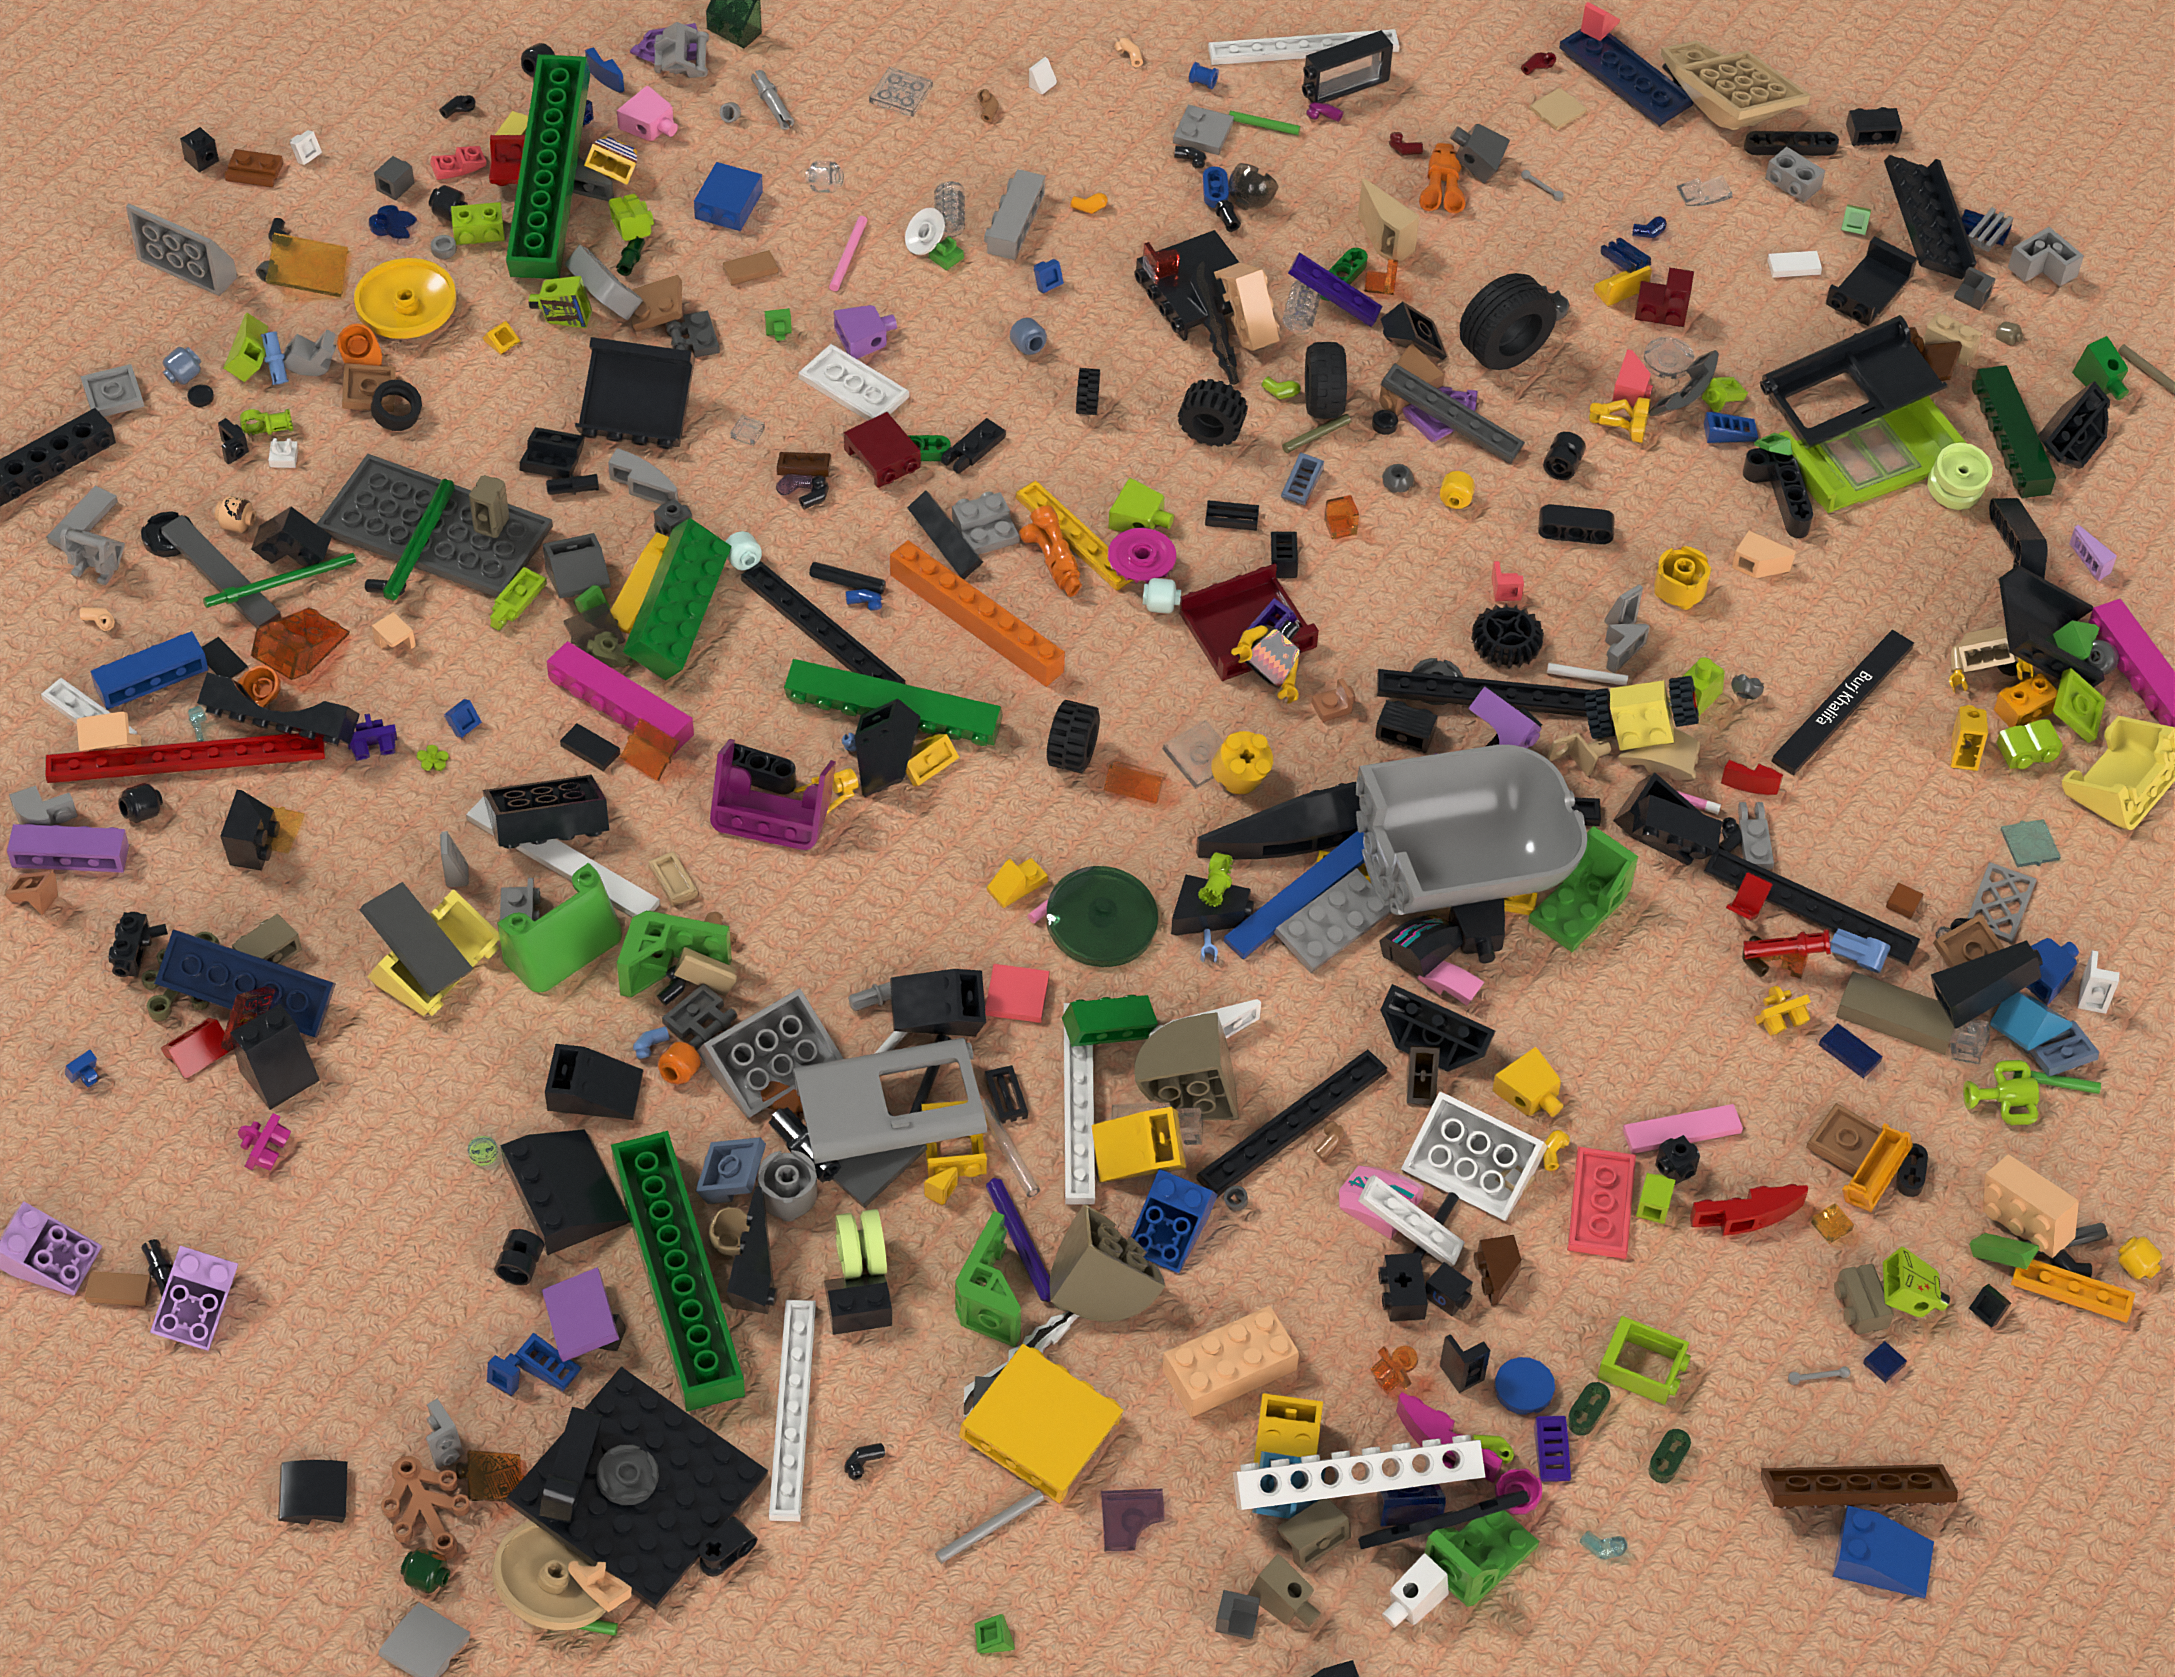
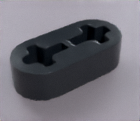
(1917, 1171)

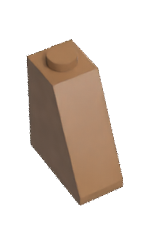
(1419, 365)

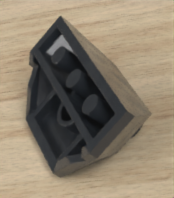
(2078, 427)
(1424, 1023)

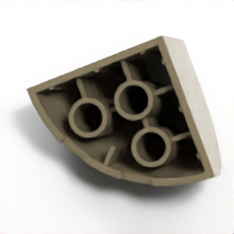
(1189, 1067)
(1102, 1272)

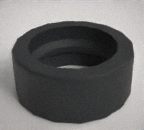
(402, 389)

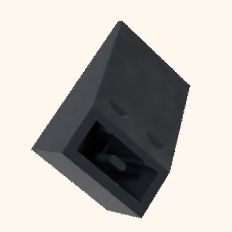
(885, 745)
(939, 1002)
(591, 1083)

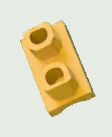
(1794, 1008)

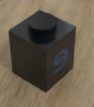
(1449, 1289)

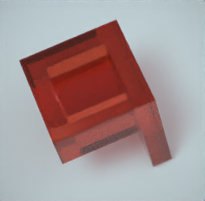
(1160, 263)

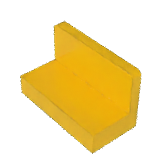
(1622, 285)
(930, 758)

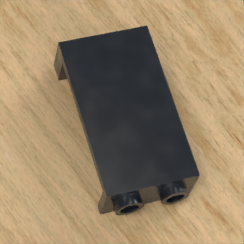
(1872, 282)

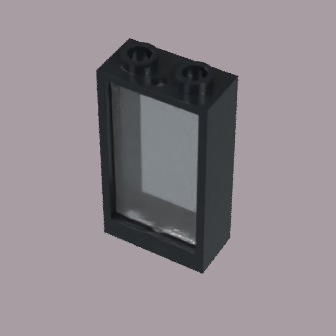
(1347, 67)

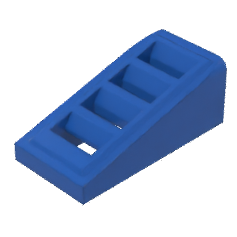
(1717, 432)
(532, 1366)

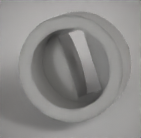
(727, 110)

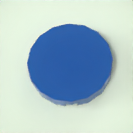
(1524, 1385)

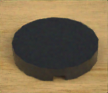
(154, 540)

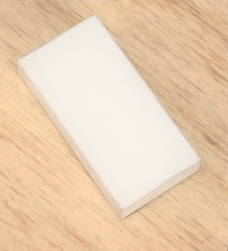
(1794, 264)

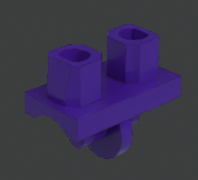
(370, 734)

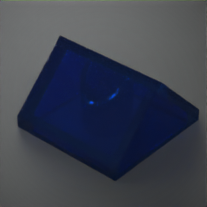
(1410, 1504)

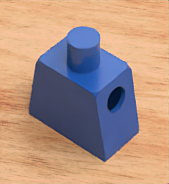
(2056, 969)

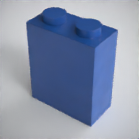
(728, 196)

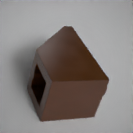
(1499, 1264)

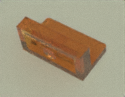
(1134, 781)

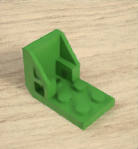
(1588, 892)
(666, 936)
(991, 1307)
(1480, 1554)

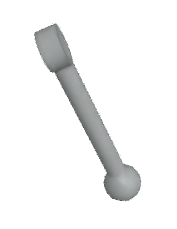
(1557, 195)
(1794, 1377)

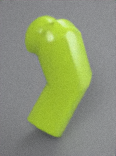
(1281, 390)
(1497, 1445)

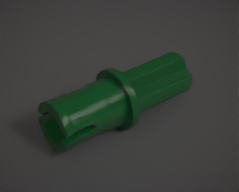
(630, 256)

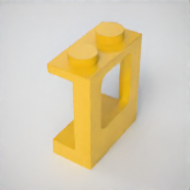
(967, 1165)

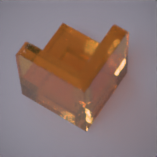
(1382, 282)
(1341, 517)

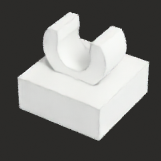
(305, 147)
(283, 453)

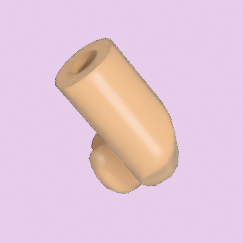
(1134, 51)
(100, 615)

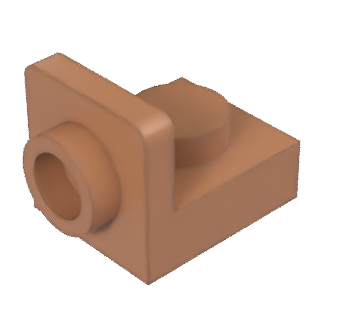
(1334, 702)

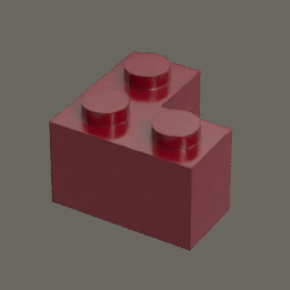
(1667, 302)

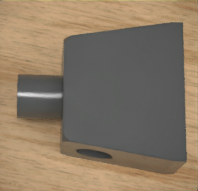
(1480, 150)

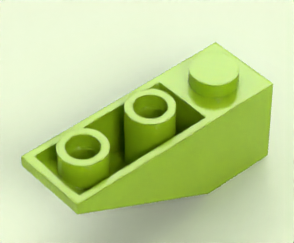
(247, 349)

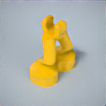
(1601, 414)

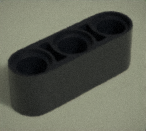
(1576, 524)
(766, 769)

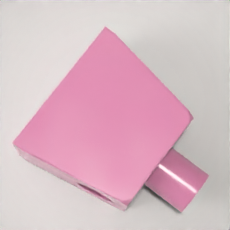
(647, 115)

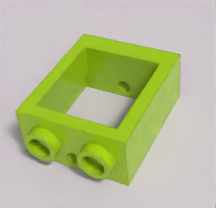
(1652, 1340)

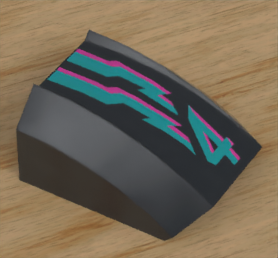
(1421, 943)

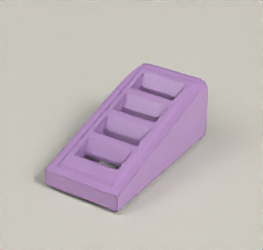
(2092, 553)

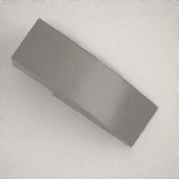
(641, 477)

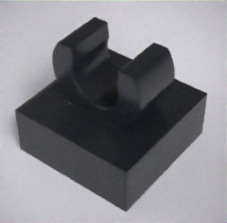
(1990, 1305)

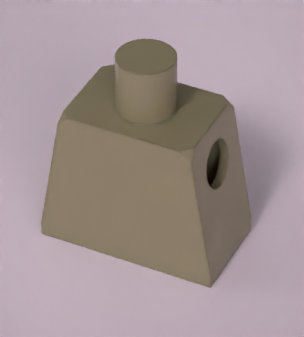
(1284, 1592)

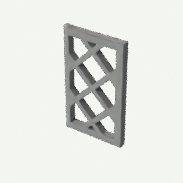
(2010, 878)

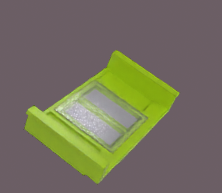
(1875, 456)

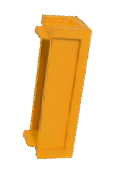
(1878, 1168)

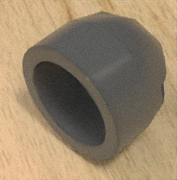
(262, 270)
(1240, 1193)

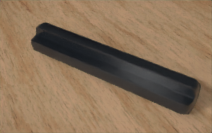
(847, 577)

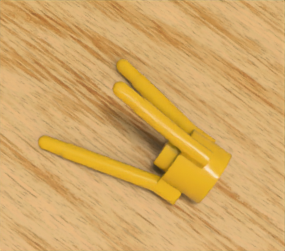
(844, 783)

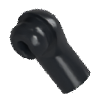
(458, 104)
(276, 227)

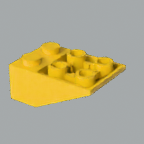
(1138, 1144)
(1288, 1426)

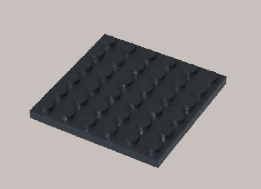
(697, 1490)

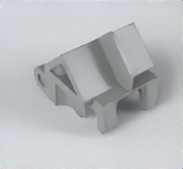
(672, 51)
(91, 550)

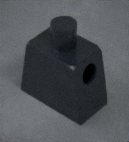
(1480, 927)

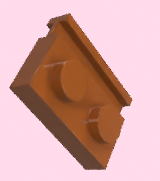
(253, 168)

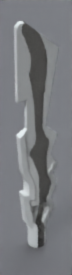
(1040, 1339)

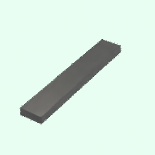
(1452, 413)
(218, 570)

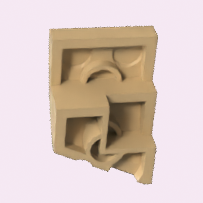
(1674, 757)

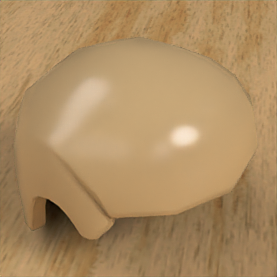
(727, 1230)

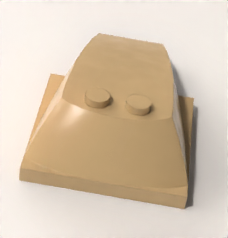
(1733, 87)

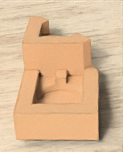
(600, 1585)

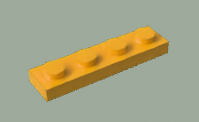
(2075, 1289)

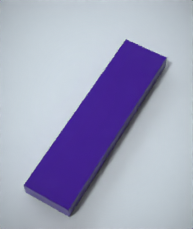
(1335, 289)

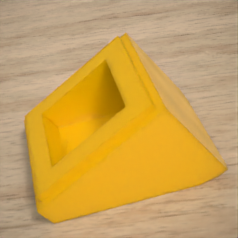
(501, 338)
(941, 1185)

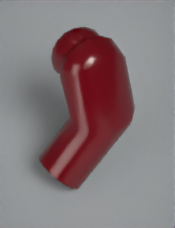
(1538, 61)
(1403, 147)

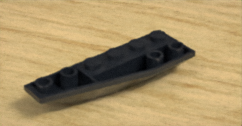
(1290, 828)

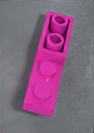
(1428, 1424)

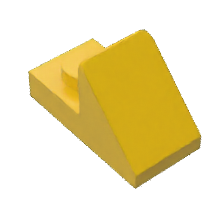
(1016, 881)

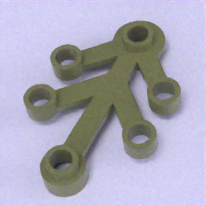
(164, 1001)

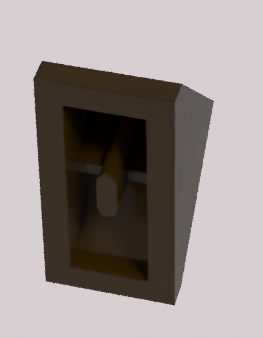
(1422, 1074)

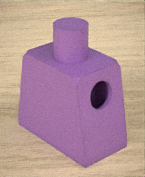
(862, 329)

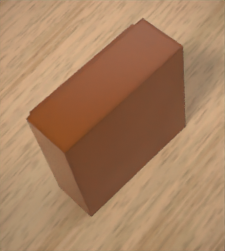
(1904, 900)

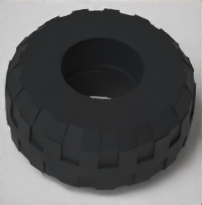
(1325, 380)

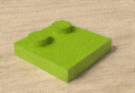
(2079, 705)

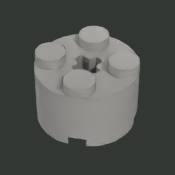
(788, 1184)

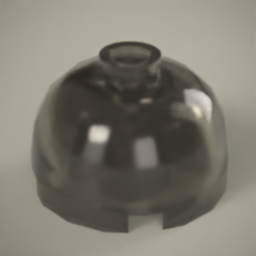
(1251, 188)

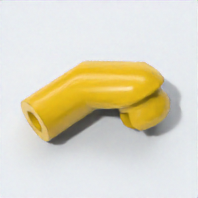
(1554, 1141)

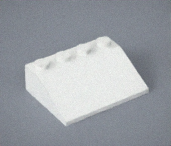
(1467, 1150)

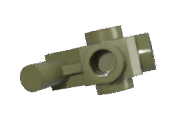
(608, 651)

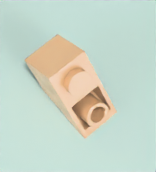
(1762, 556)

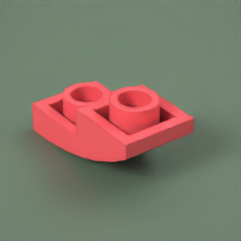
(463, 162)

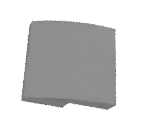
(424, 1643)

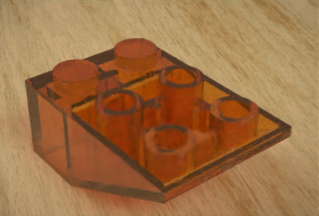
(297, 642)

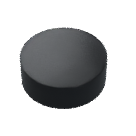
(1385, 422)

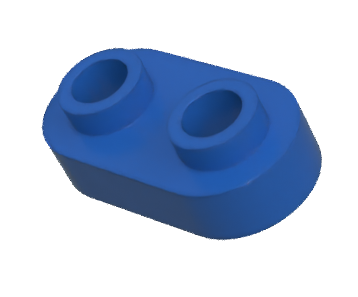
(1215, 186)

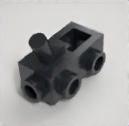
(131, 940)

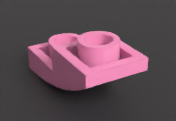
(1454, 981)

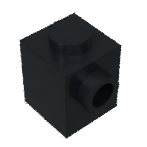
(199, 149)

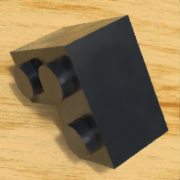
(291, 535)

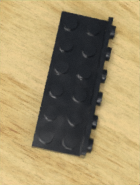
(1931, 216)

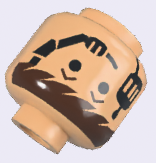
(235, 514)

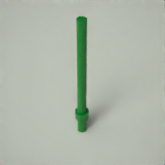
(231, 594)

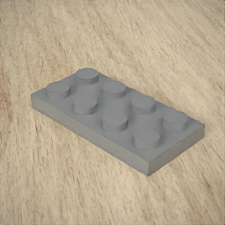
(1332, 921)

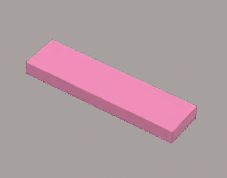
(1693, 1125)

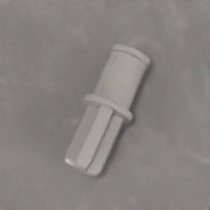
(870, 997)

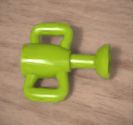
(2012, 1092)

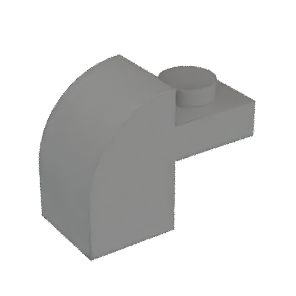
(310, 357)
(32, 810)

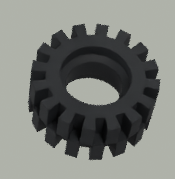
(1088, 391)

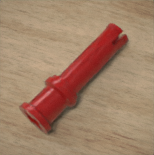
(1801, 944)

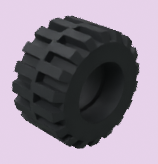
(1212, 412)
(1073, 736)

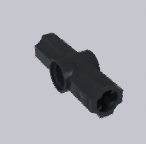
(796, 1137)

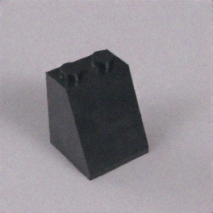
(273, 1056)

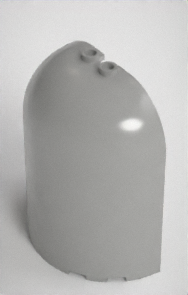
(1466, 827)

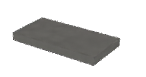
(416, 939)

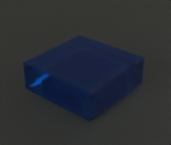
(1885, 1361)

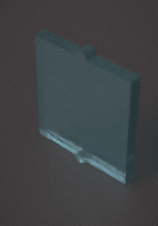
(2030, 843)

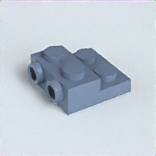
(730, 1169)

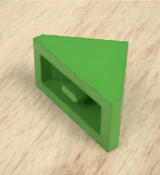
(2077, 638)

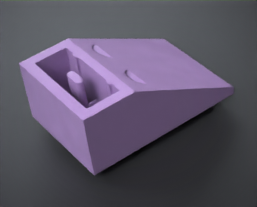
(45, 1251)
(194, 1298)

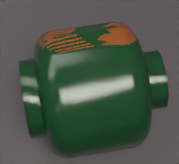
(425, 1570)

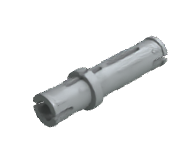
(768, 92)

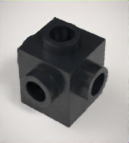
(1677, 1159)

